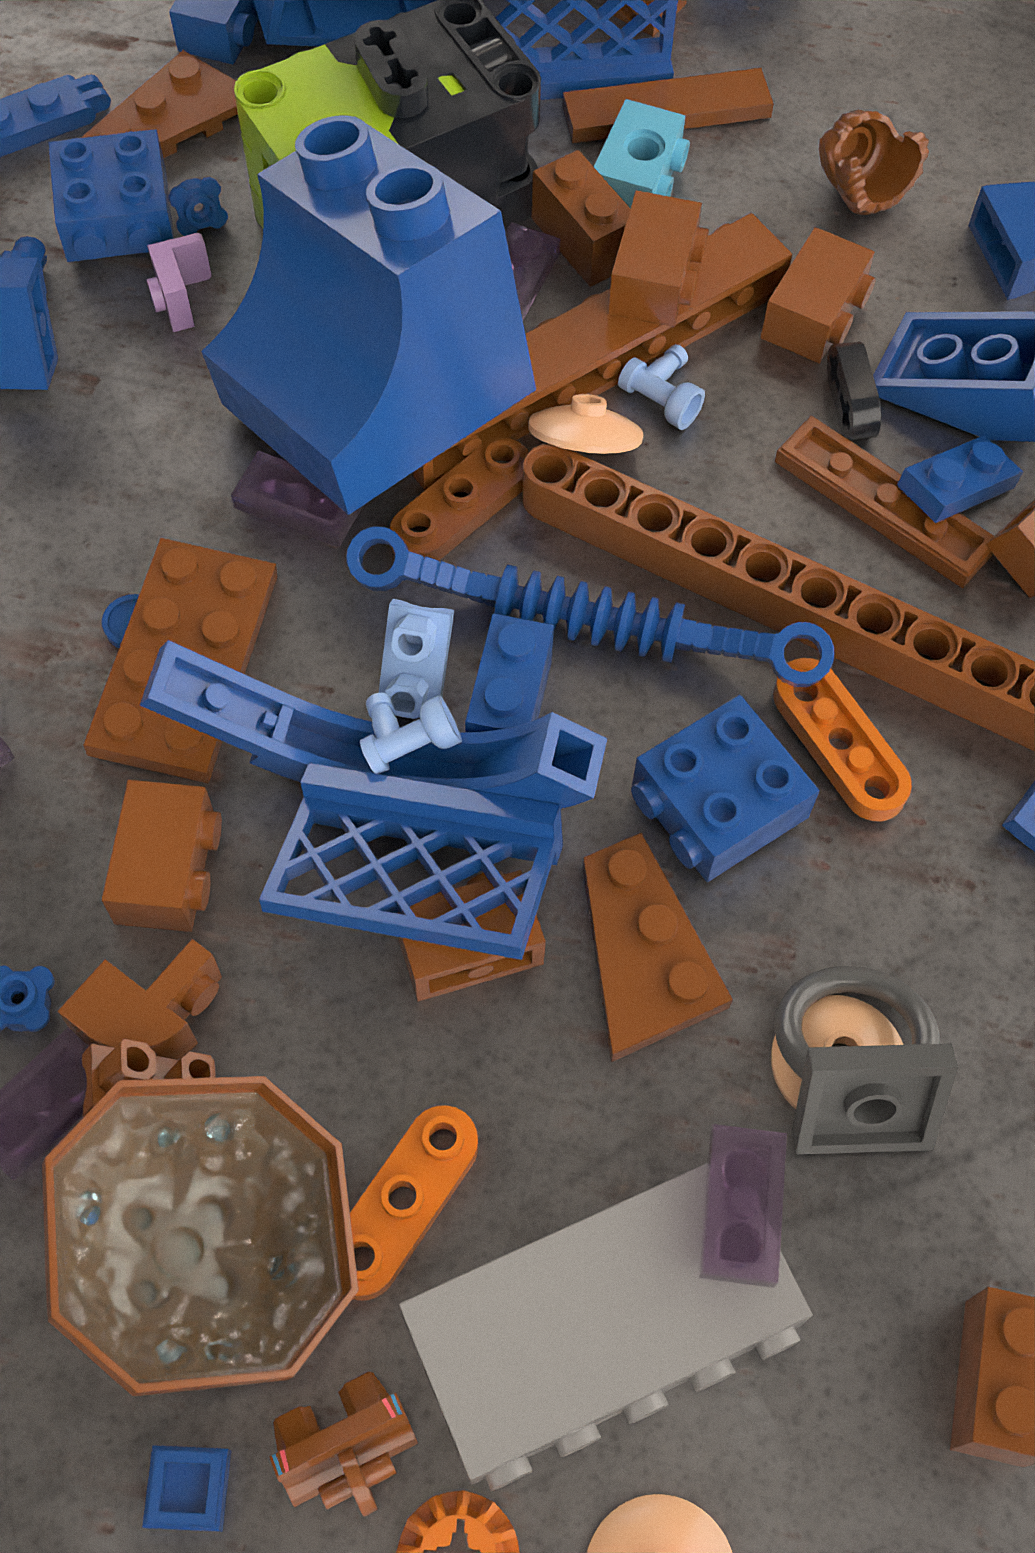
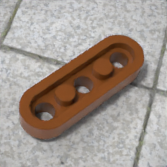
(453, 518)

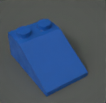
(965, 371)

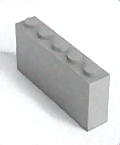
(589, 1330)

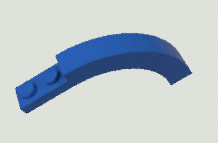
(533, 761)

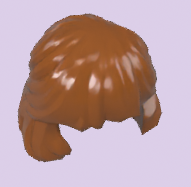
(871, 161)

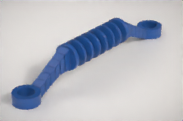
(506, 594)

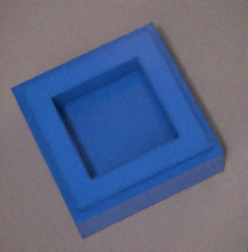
(187, 1488)

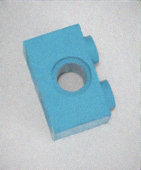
(643, 151)

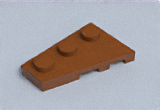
(177, 102)
(646, 950)

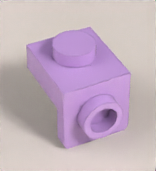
(176, 265)

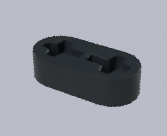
(400, 65)
(853, 390)

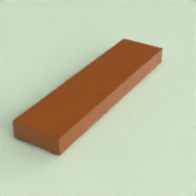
(702, 98)
(871, 493)

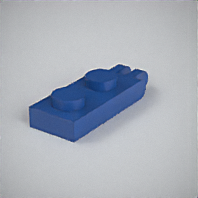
(49, 111)

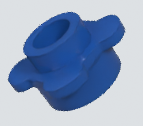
(191, 193)
(34, 1010)

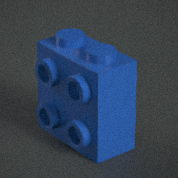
(110, 194)
(722, 788)

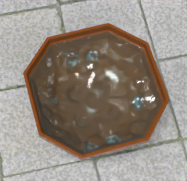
(197, 1234)

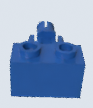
(26, 329)

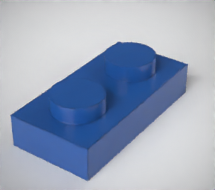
(959, 478)

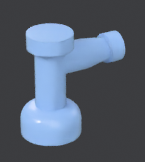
(680, 402)
(392, 742)

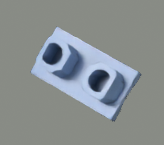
(414, 655)

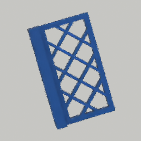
(599, 64)
(428, 819)

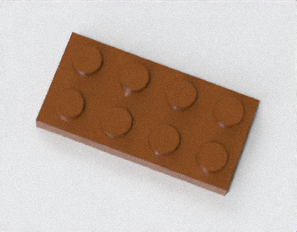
(201, 602)

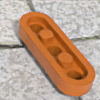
(866, 760)
(430, 1174)

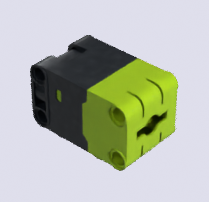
(474, 123)

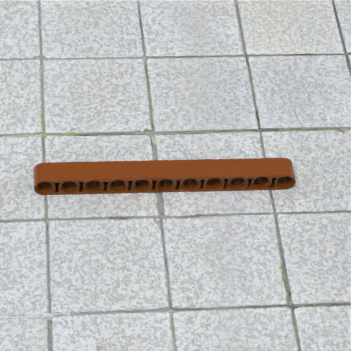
(791, 583)

